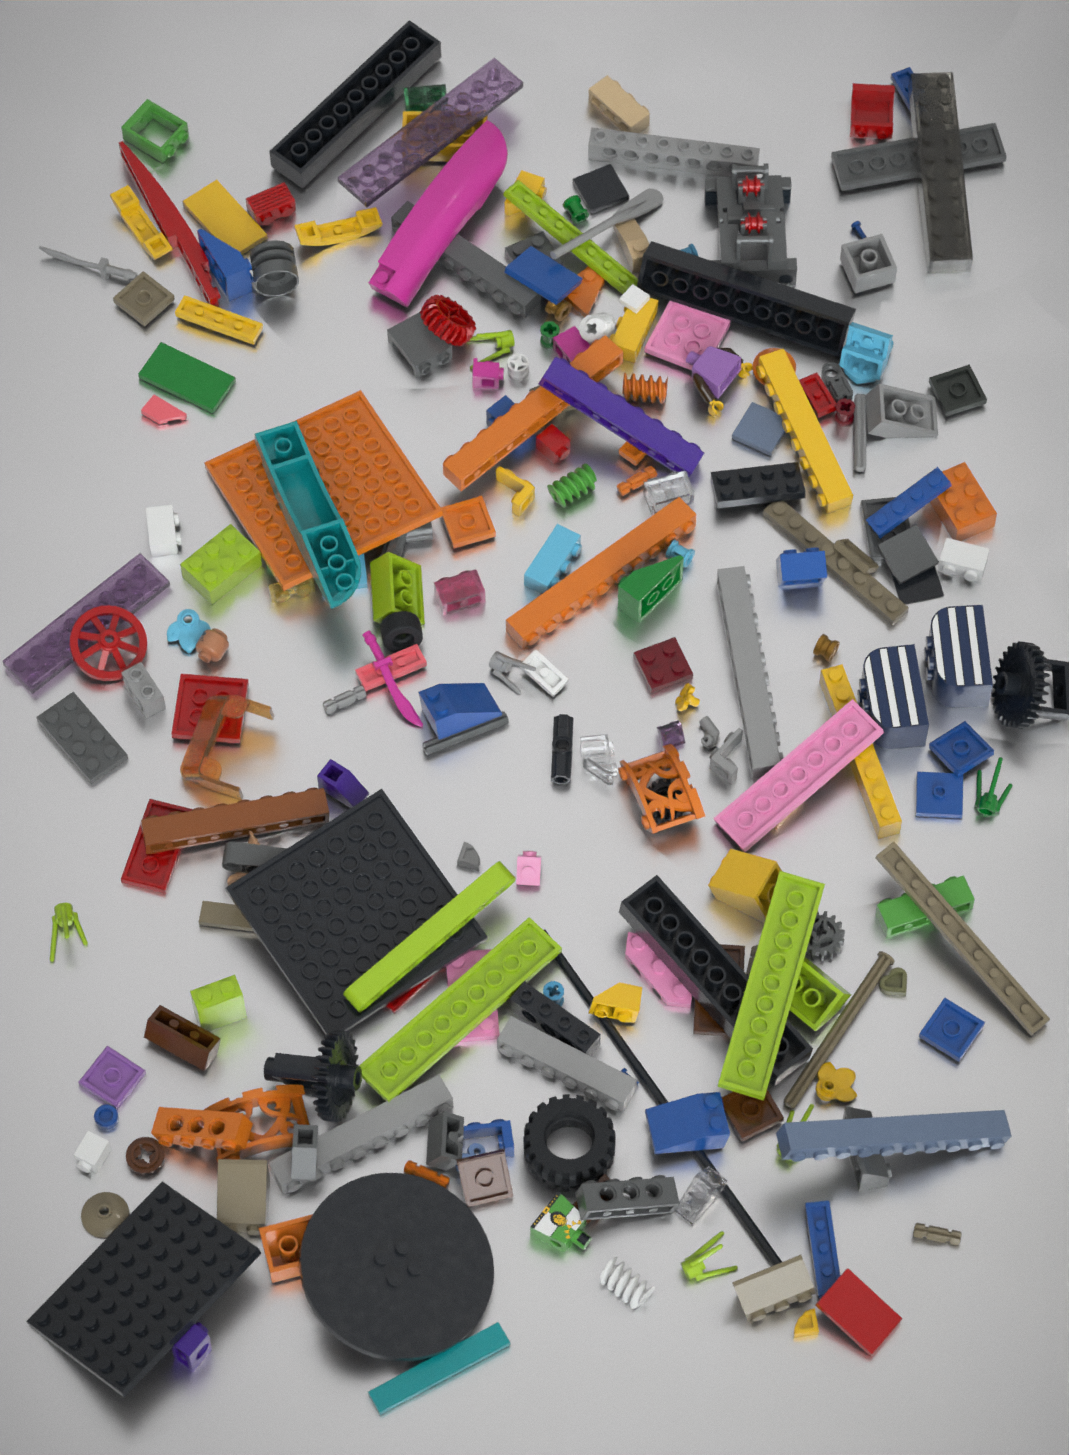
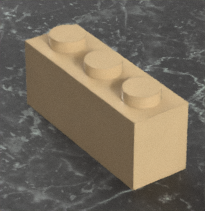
(619, 106)

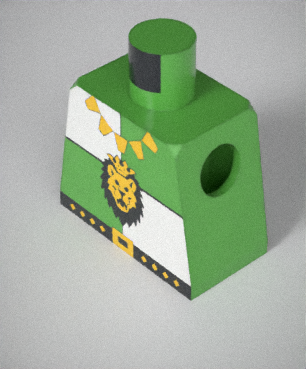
(560, 1225)

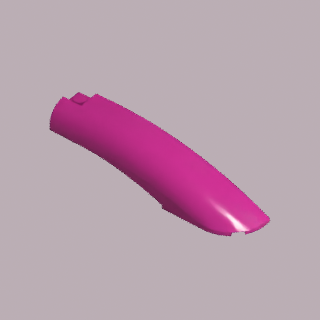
(441, 214)

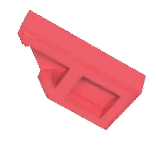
(161, 411)

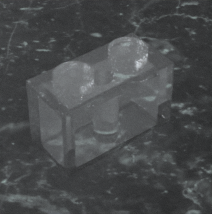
(664, 490)

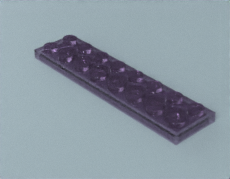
(49, 649)

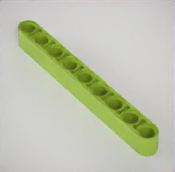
(429, 936)

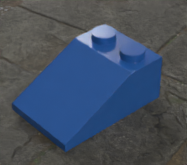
(227, 266)
(457, 707)
(688, 1124)

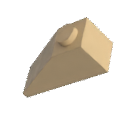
(632, 242)

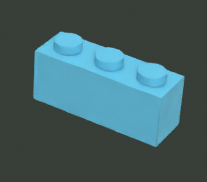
(553, 559)

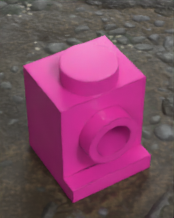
(487, 374)

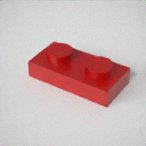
(818, 395)

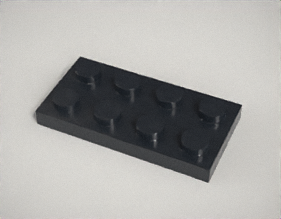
(758, 485)

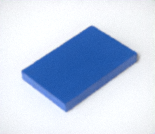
(543, 275)

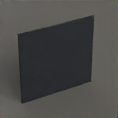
(920, 587)

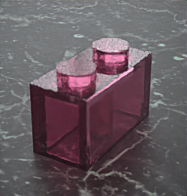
(459, 591)

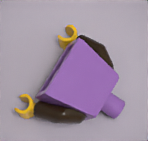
(714, 372)

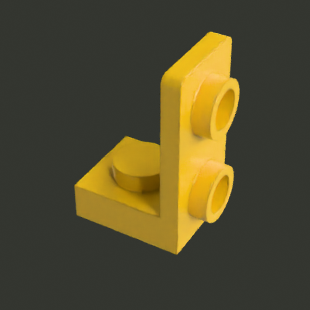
(524, 490)

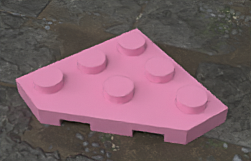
(656, 972)

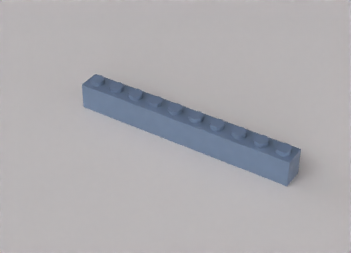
(893, 1135)

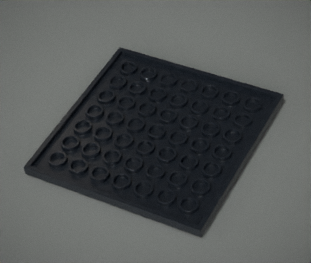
(344, 904)

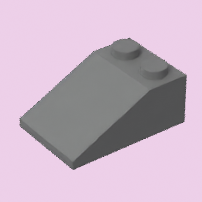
(900, 413)

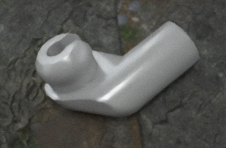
(712, 733)

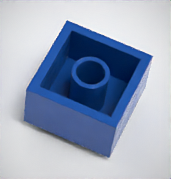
(801, 568)

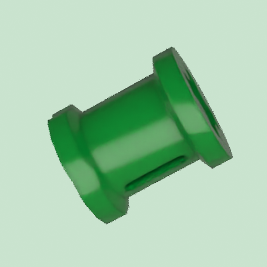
(575, 208)
(548, 331)

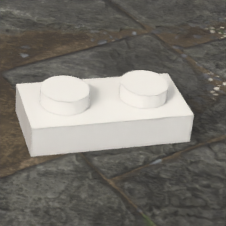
(546, 673)

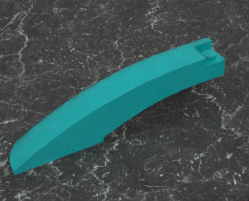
(310, 512)

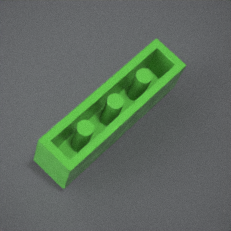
(903, 914)

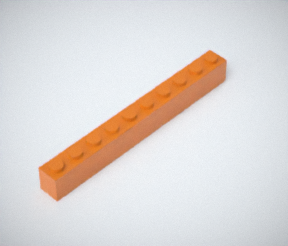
(525, 418)
(600, 573)

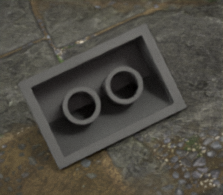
(869, 1171)

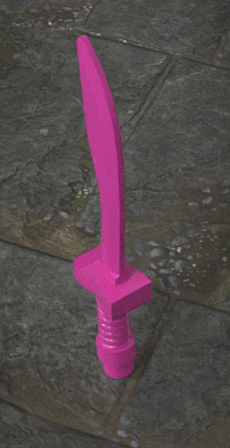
(382, 663)

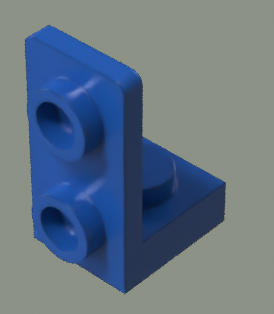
(496, 1127)

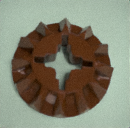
(149, 1145)

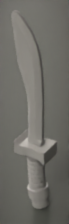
(103, 265)

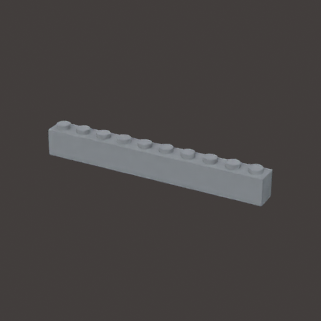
(748, 670)

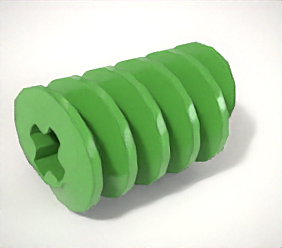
(572, 484)

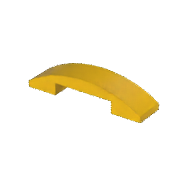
(139, 223)
(339, 231)

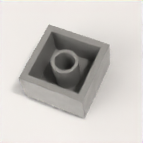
(868, 263)

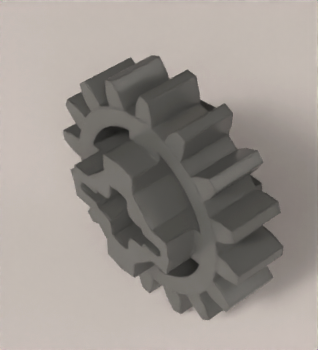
(829, 938)

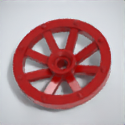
(105, 647)

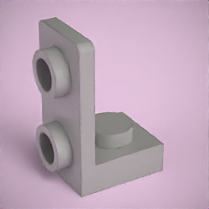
(726, 767)

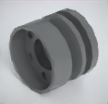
(274, 268)

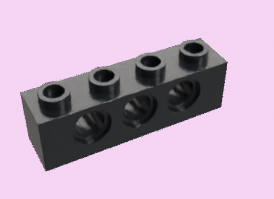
(553, 1019)

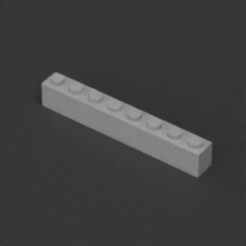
(369, 1131)

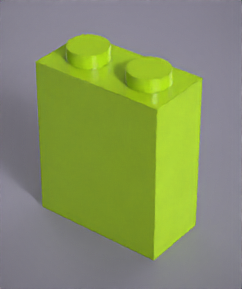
(218, 1003)

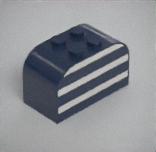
(959, 657)
(894, 696)

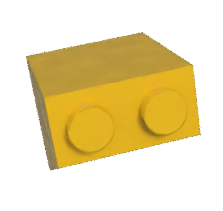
(745, 883)

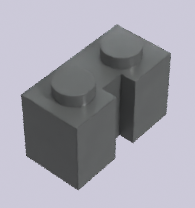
(443, 1140)

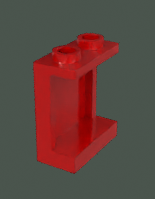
(872, 111)

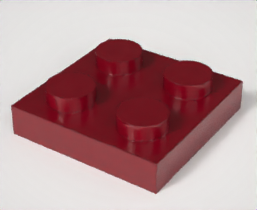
(663, 665)

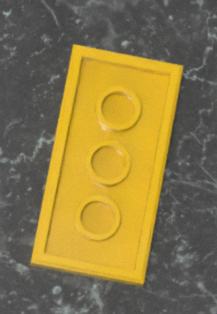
(224, 217)

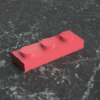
(403, 661)

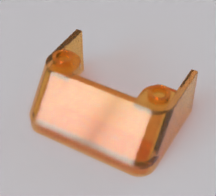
(197, 765)

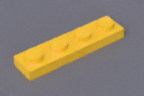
(219, 319)

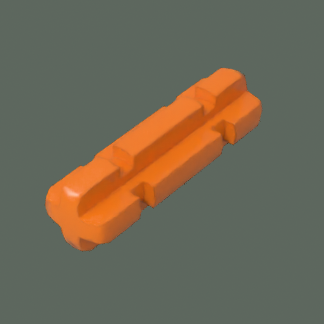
(636, 480)
(424, 1172)

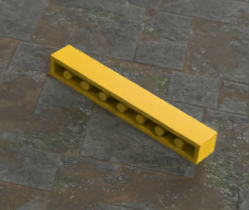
(804, 431)
(866, 765)

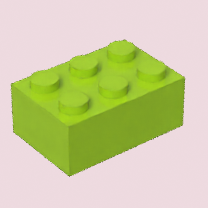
(221, 564)

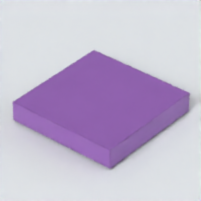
(112, 1077)

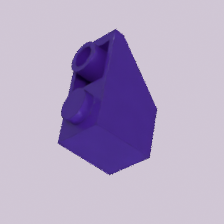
(341, 784)

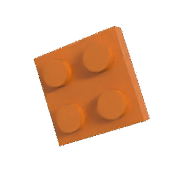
(468, 522)

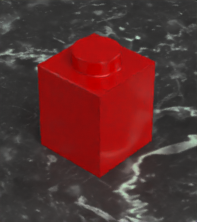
(553, 444)

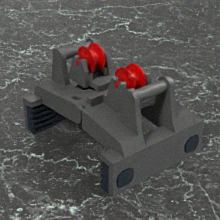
(758, 223)

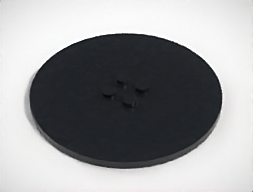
(396, 1266)

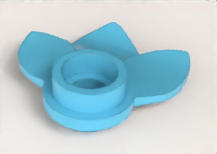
(187, 633)

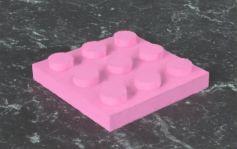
(683, 331)

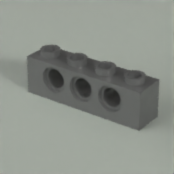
(593, 1207)

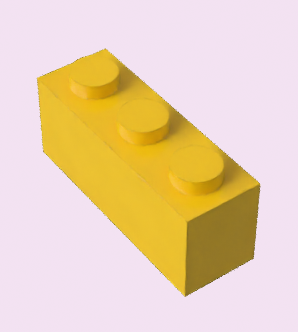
(633, 329)

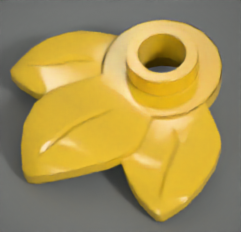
(837, 1081)

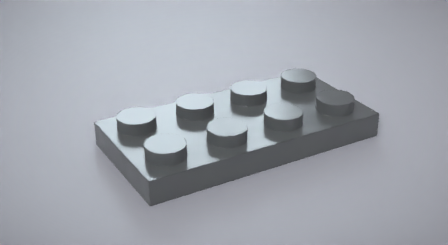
(82, 737)

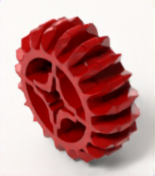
(448, 320)

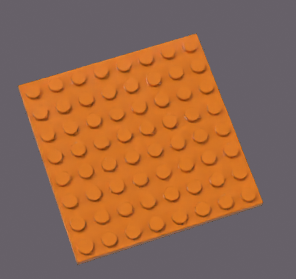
(361, 470)

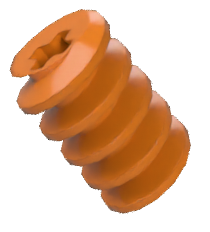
(644, 388)

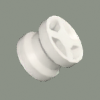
(516, 361)

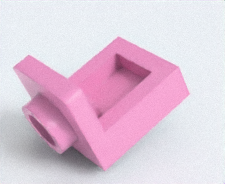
(528, 868)

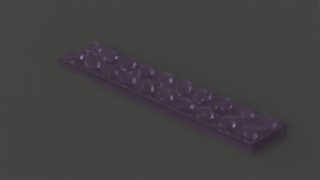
(430, 132)

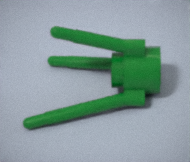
(988, 802)

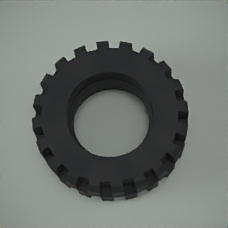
(569, 1113)

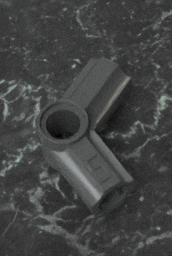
(397, 545)

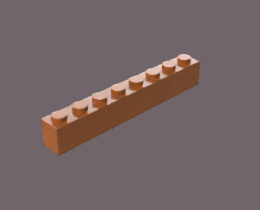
(234, 820)

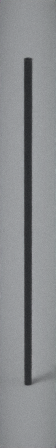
(660, 1099)

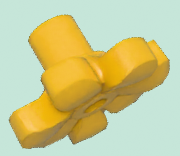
(686, 698)

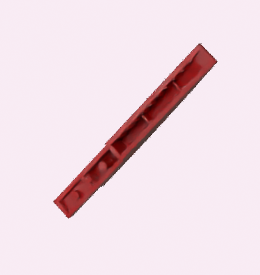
(171, 224)

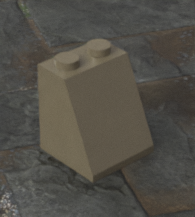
(243, 1194)

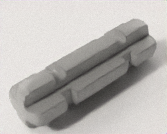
(344, 699)

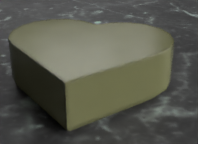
(894, 983)

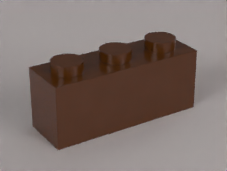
(182, 1037)

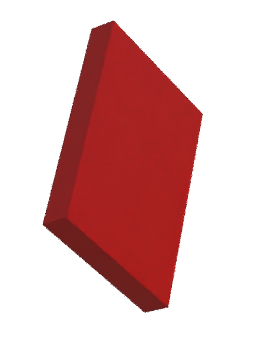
(858, 1311)

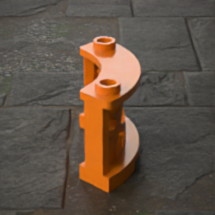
(656, 763)
(282, 1097)

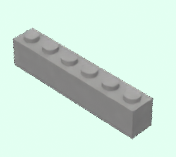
(566, 1064)

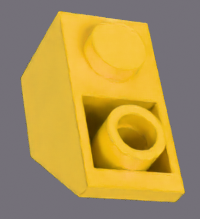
(618, 1002)

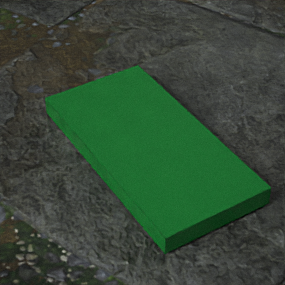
(187, 377)

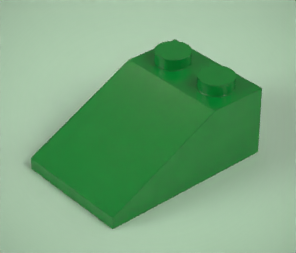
(648, 587)

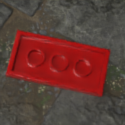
(154, 869)

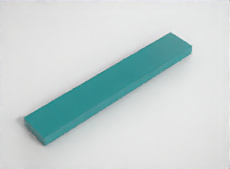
(439, 1368)

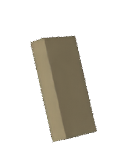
(856, 556)

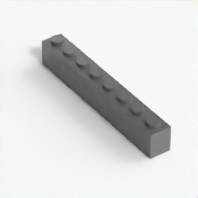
(481, 270)

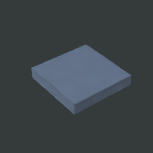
(760, 429)

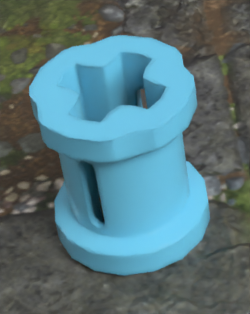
(676, 549)

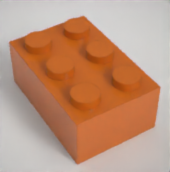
(964, 505)

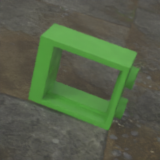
(142, 117)

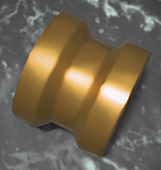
(560, 310)
(826, 647)

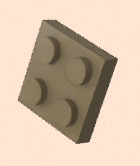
(143, 298)

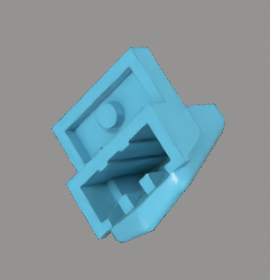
(865, 353)

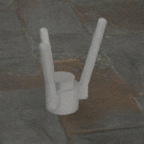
(503, 663)

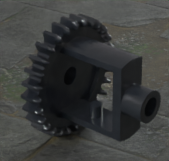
(1021, 686)
(330, 1074)

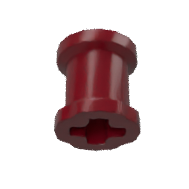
(844, 412)

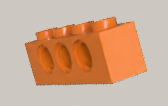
(201, 1128)

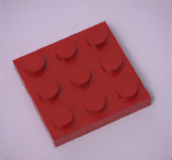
(191, 698)

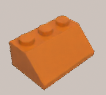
(282, 1247)

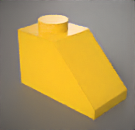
(534, 183)

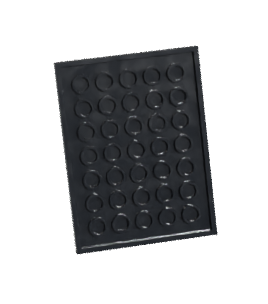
(143, 1288)

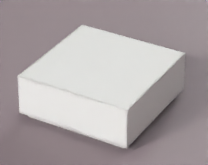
(634, 299)

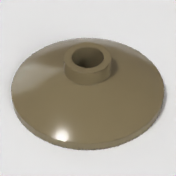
(103, 1225)

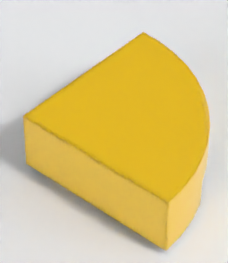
(806, 1324)

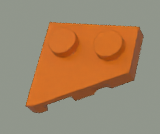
(587, 292)

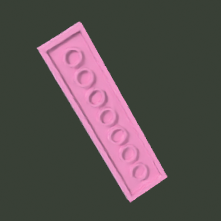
(798, 775)

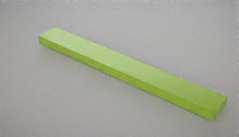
(564, 232)

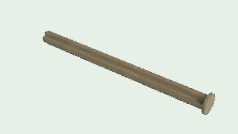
(838, 1029)

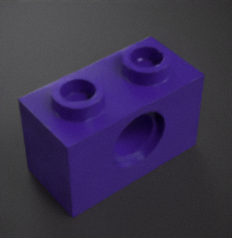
(193, 1347)

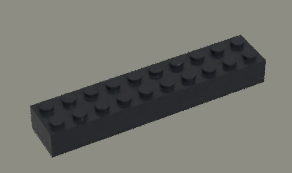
(355, 104)
(745, 298)
(701, 965)

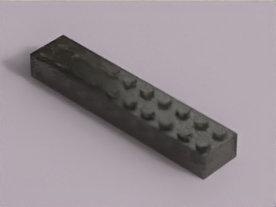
(940, 173)

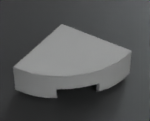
(469, 857)

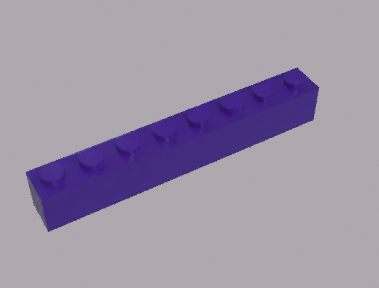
(620, 417)

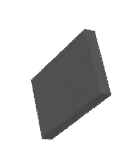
(868, 508)

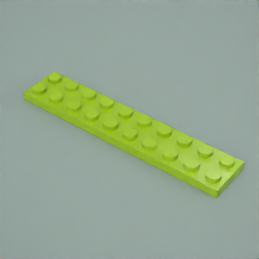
(771, 985)
(459, 1010)

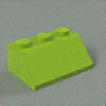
(396, 587)
(817, 996)

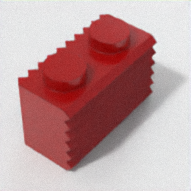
(271, 204)

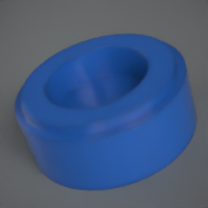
(106, 1117)

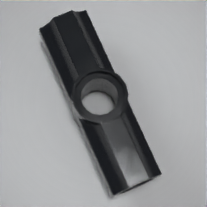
(562, 760)

